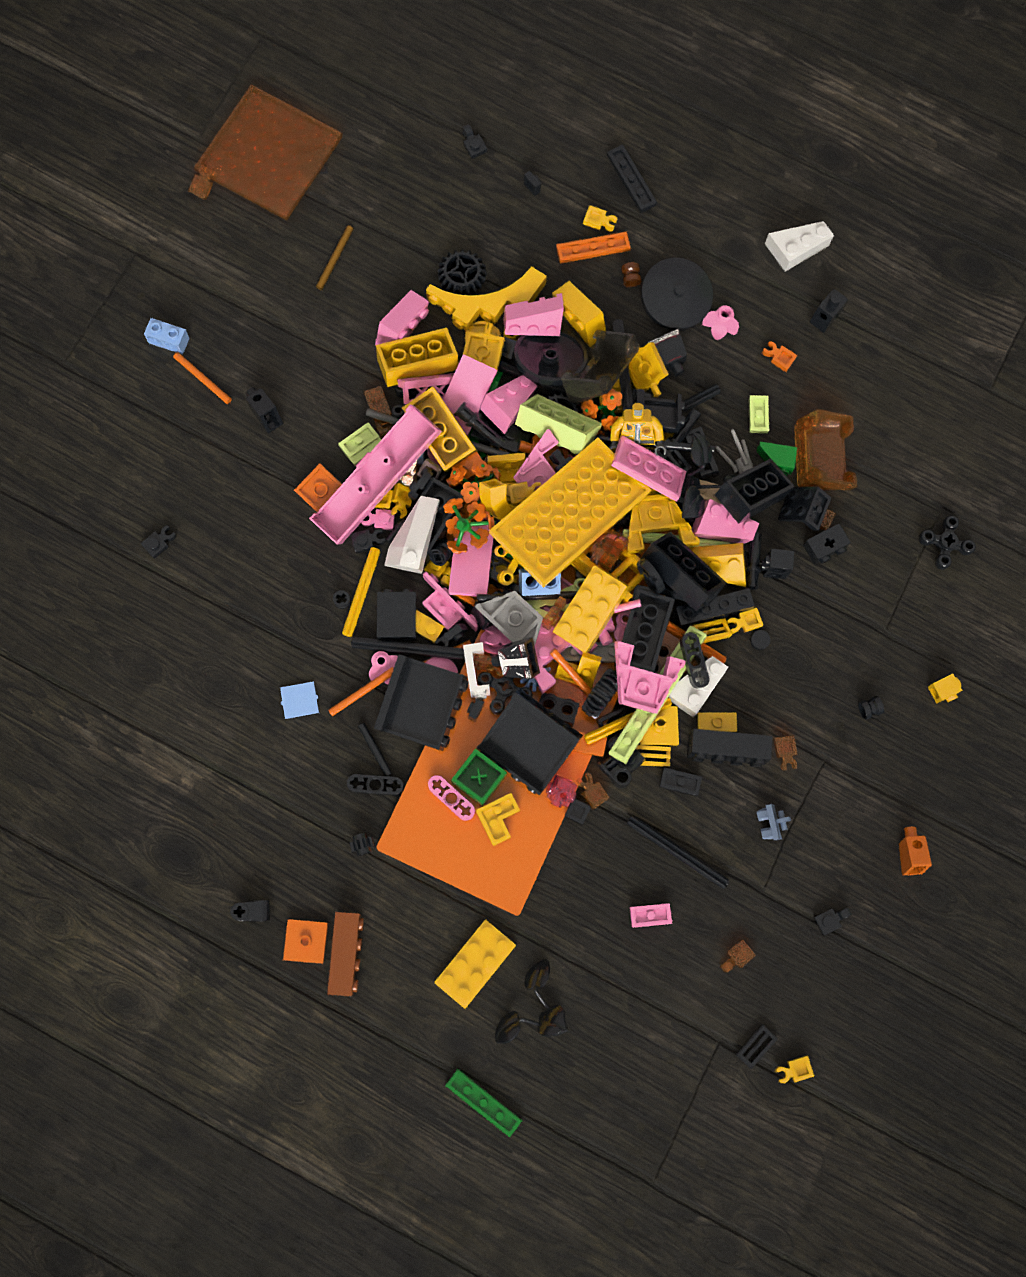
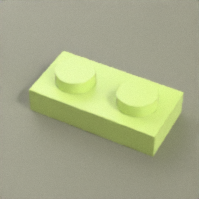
(758, 414)

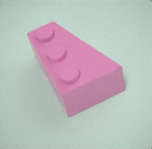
(402, 318)
(534, 318)
(504, 402)
(720, 525)

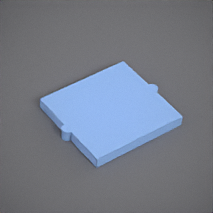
(299, 700)

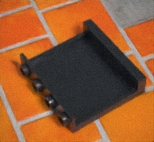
(421, 702)
(529, 742)

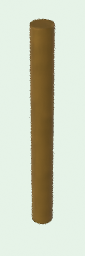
(334, 258)

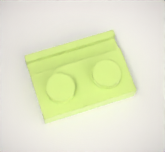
(360, 443)

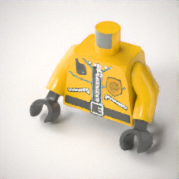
(639, 427)

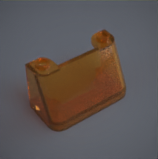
(822, 450)

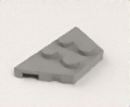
(512, 616)

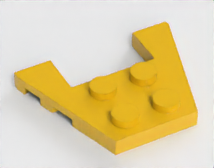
(657, 514)

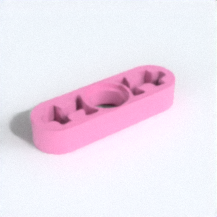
(465, 804)

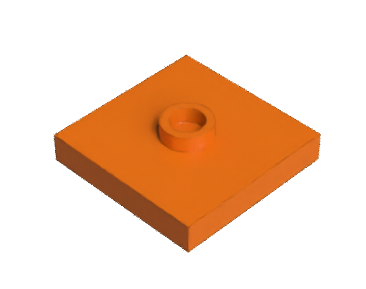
(318, 487)
(305, 941)

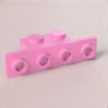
(444, 607)

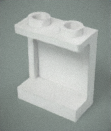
(477, 692)

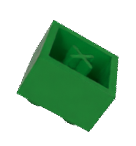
(479, 777)

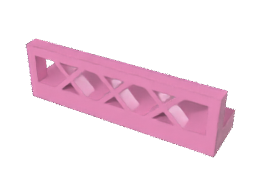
(425, 382)

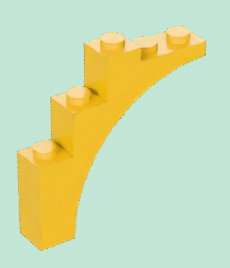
(490, 306)

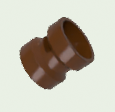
(631, 274)

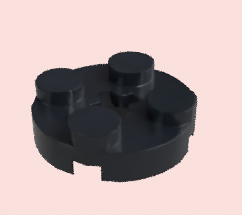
(418, 486)

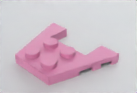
(536, 466)
(544, 644)
(641, 687)

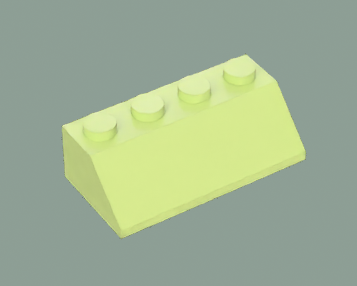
(569, 427)

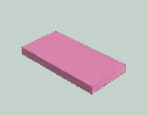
(470, 386)
(649, 468)
(472, 568)

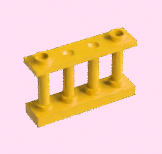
(584, 566)

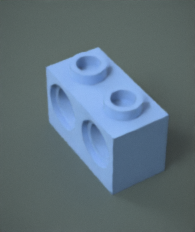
(166, 336)
(535, 588)

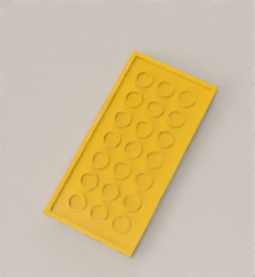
(568, 513)

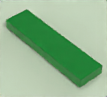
(483, 1103)

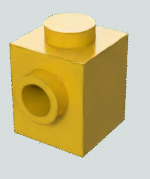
(945, 689)

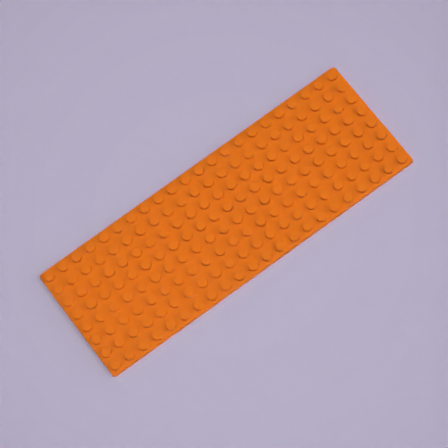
(459, 851)

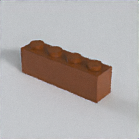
(344, 954)

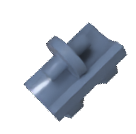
(769, 813)

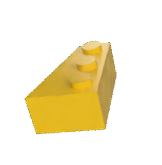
(581, 312)
(725, 560)

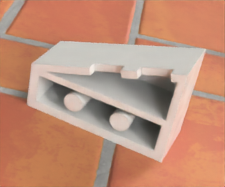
(798, 243)
(691, 699)

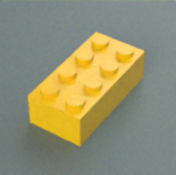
(417, 356)
(452, 443)
(591, 609)

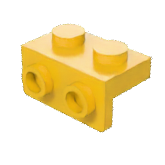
(508, 465)

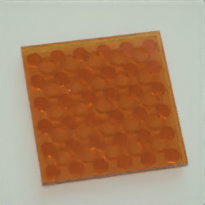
(269, 152)

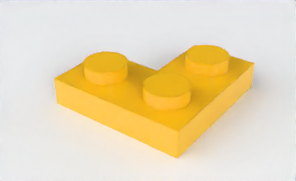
(586, 669)
(493, 815)

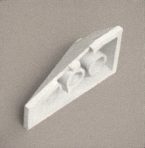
(413, 539)

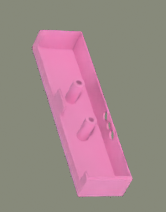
(376, 475)

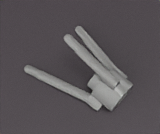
(744, 462)

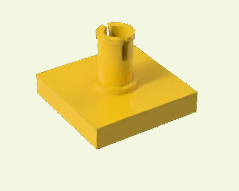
(663, 729)

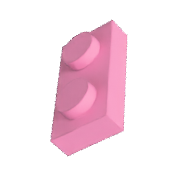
(650, 915)

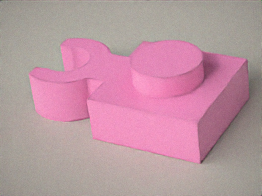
(382, 520)

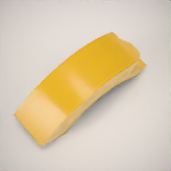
(494, 498)

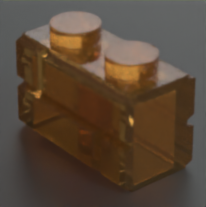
(608, 549)

